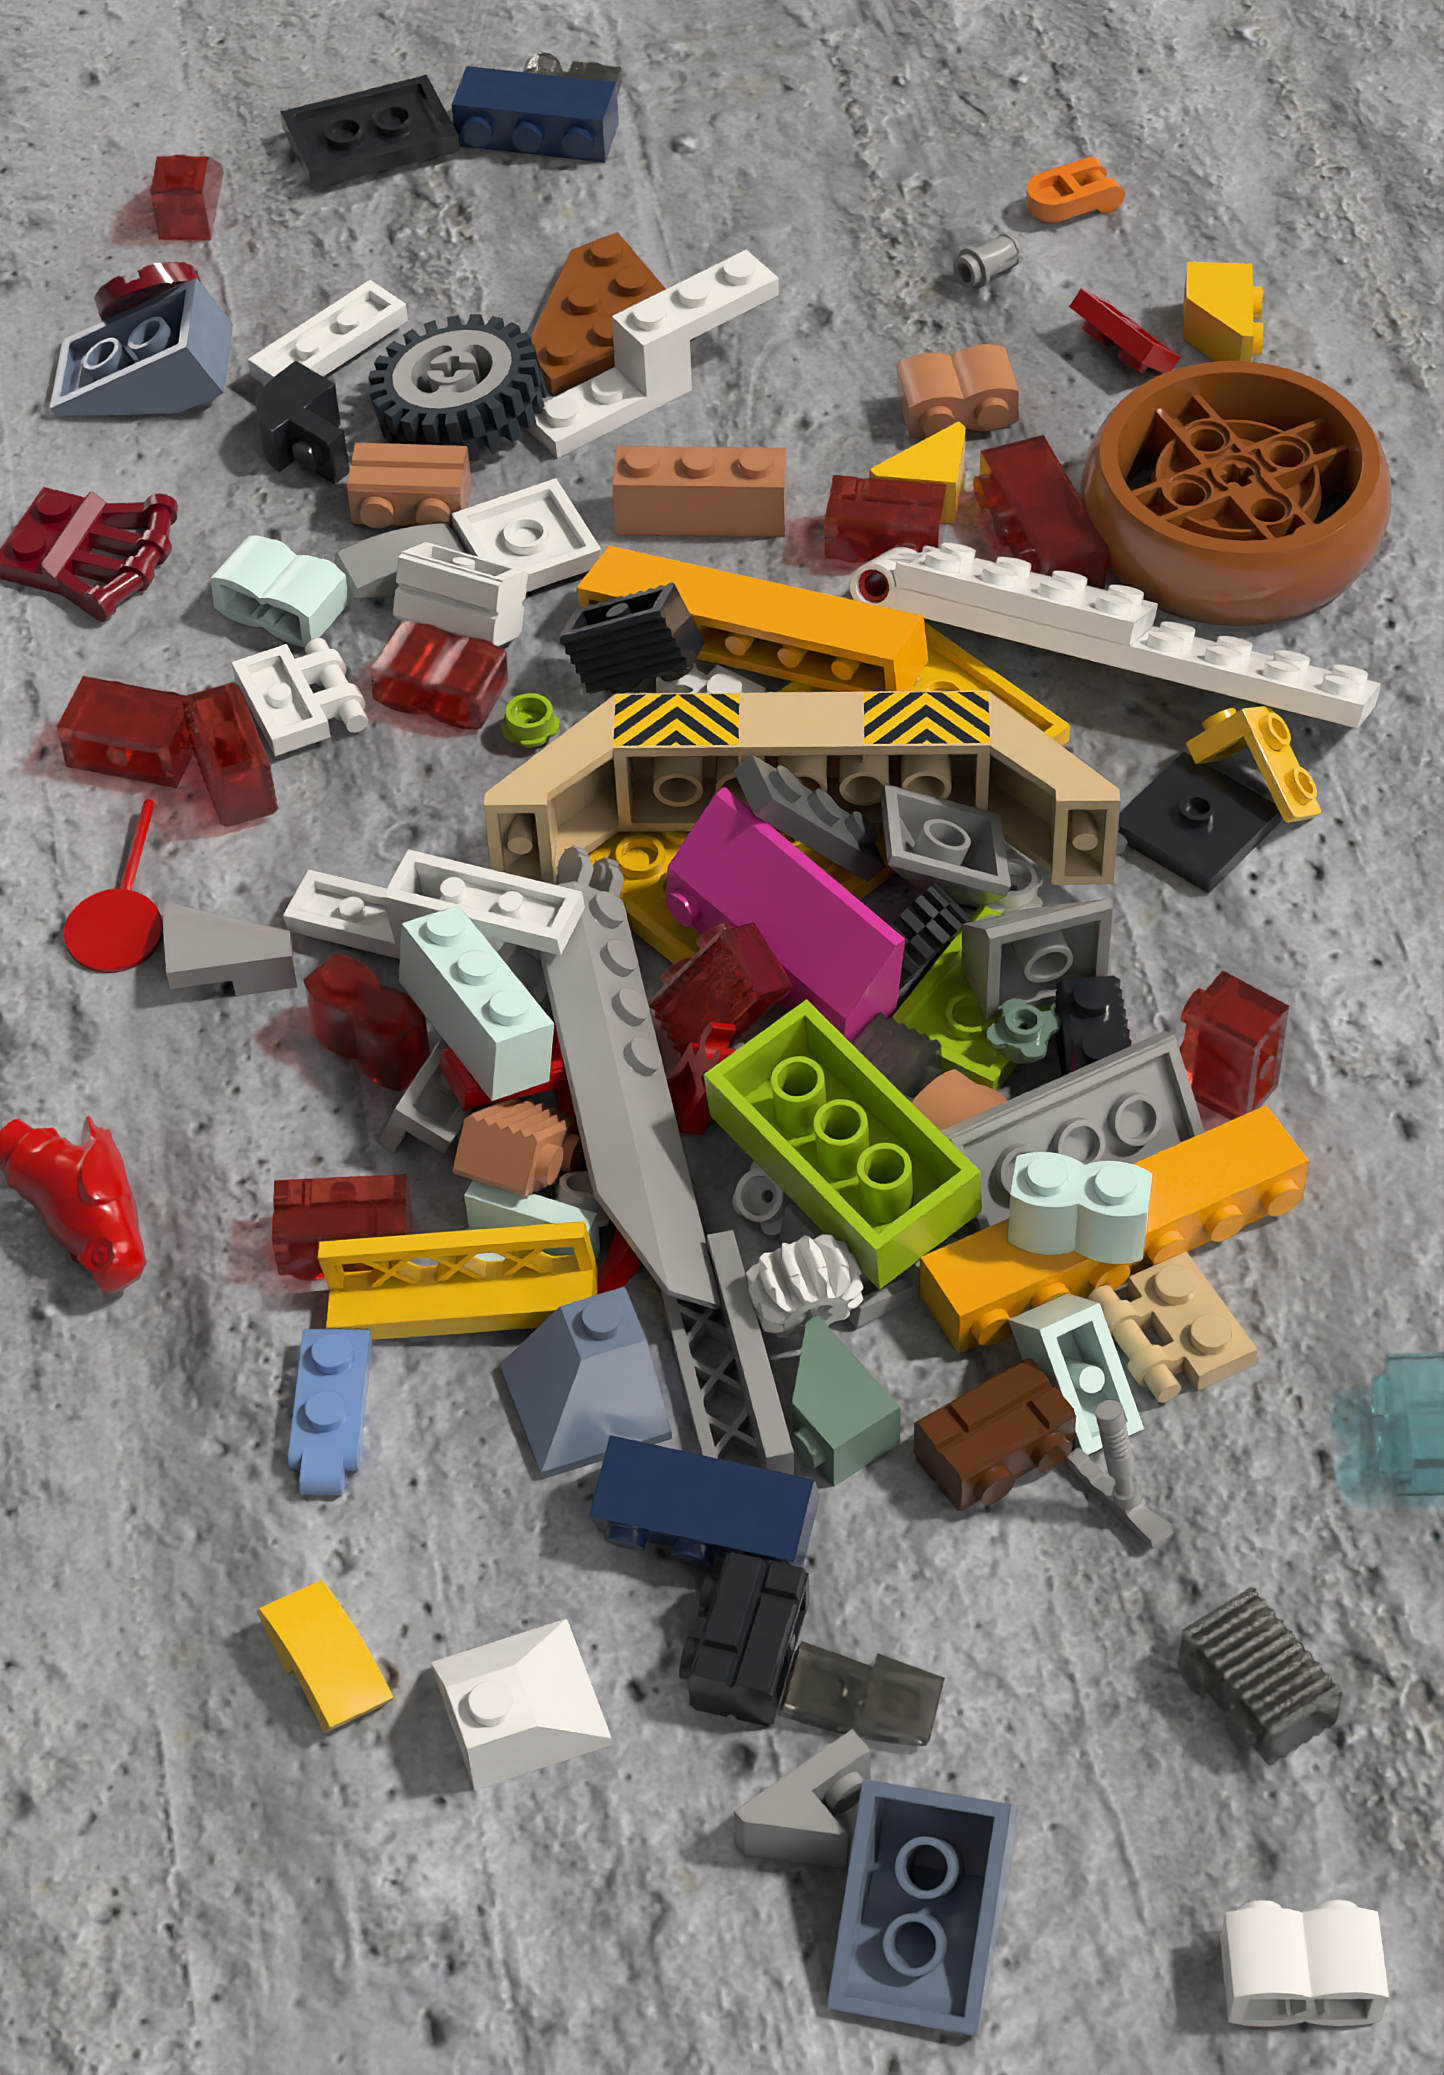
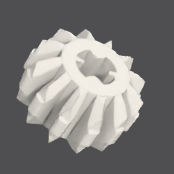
(804, 1282)

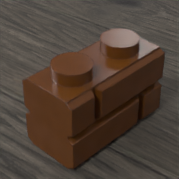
(995, 1435)

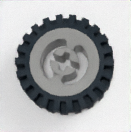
(458, 385)

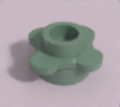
(1019, 1044)

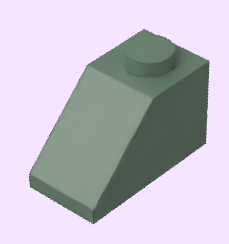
(839, 1408)

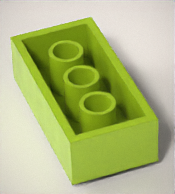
(844, 1143)

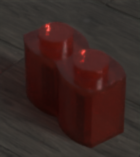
(439, 675)
(367, 1021)

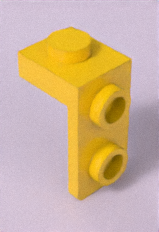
(1269, 744)

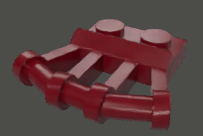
(61, 530)

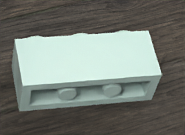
(475, 1002)

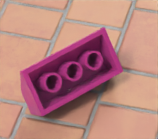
(821, 934)

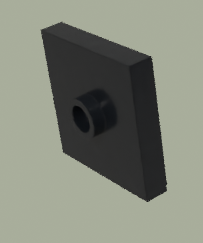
(1197, 822)

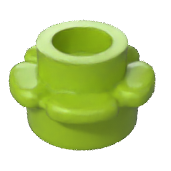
(529, 720)

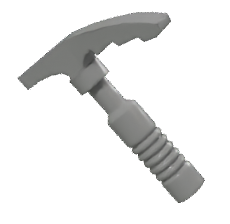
(1124, 1494)

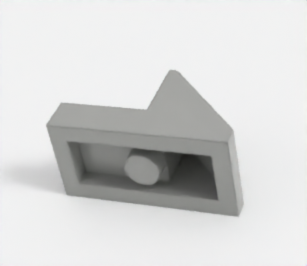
(794, 1815)

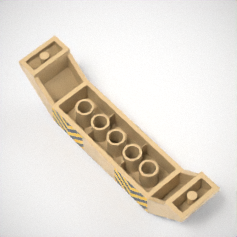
(664, 756)

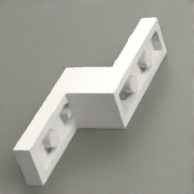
(653, 352)
(495, 901)

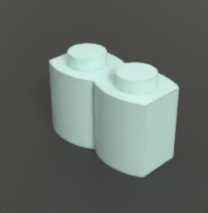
(279, 590)
(1079, 1207)

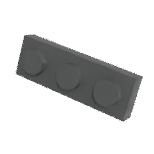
(810, 817)

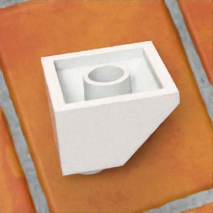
(521, 1704)

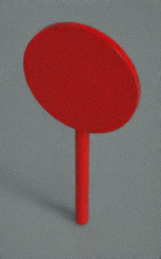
(117, 926)

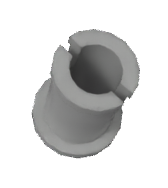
(978, 264)

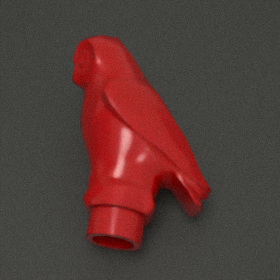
(79, 1196)

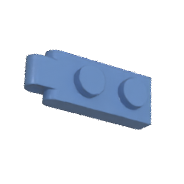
(329, 1408)

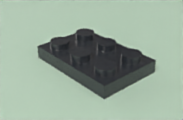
(369, 131)

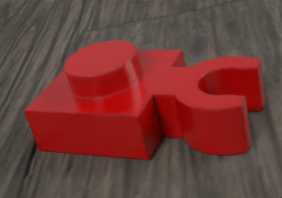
(687, 1079)

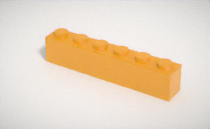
(775, 625)
(1197, 1196)

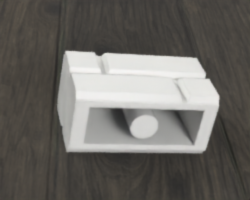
(460, 593)

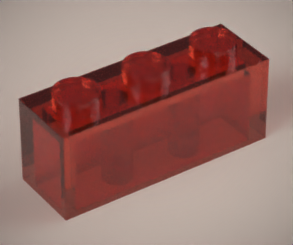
(1039, 511)

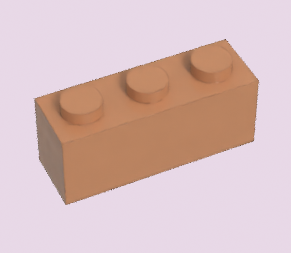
(700, 491)

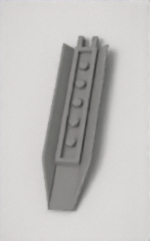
(622, 1087)

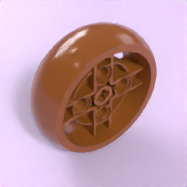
(1237, 492)

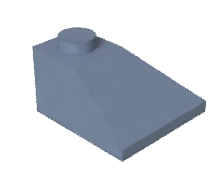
(584, 1380)

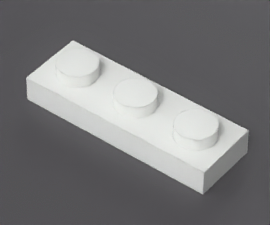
(333, 333)

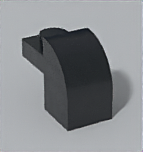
(301, 423)

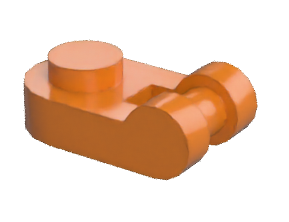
(1072, 191)

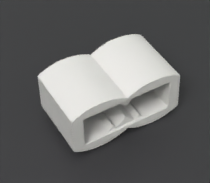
(1303, 1965)

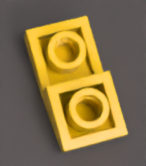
(325, 1654)

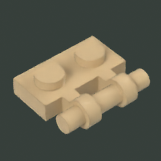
(1188, 1318)

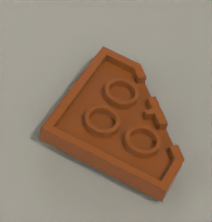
(576, 324)

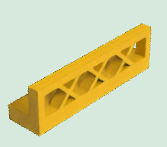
(461, 1290)

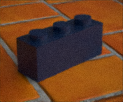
(535, 113)
(701, 1505)

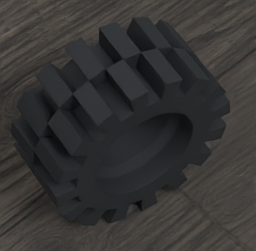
(927, 929)

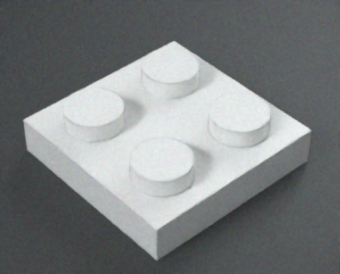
(530, 531)

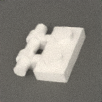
(284, 703)

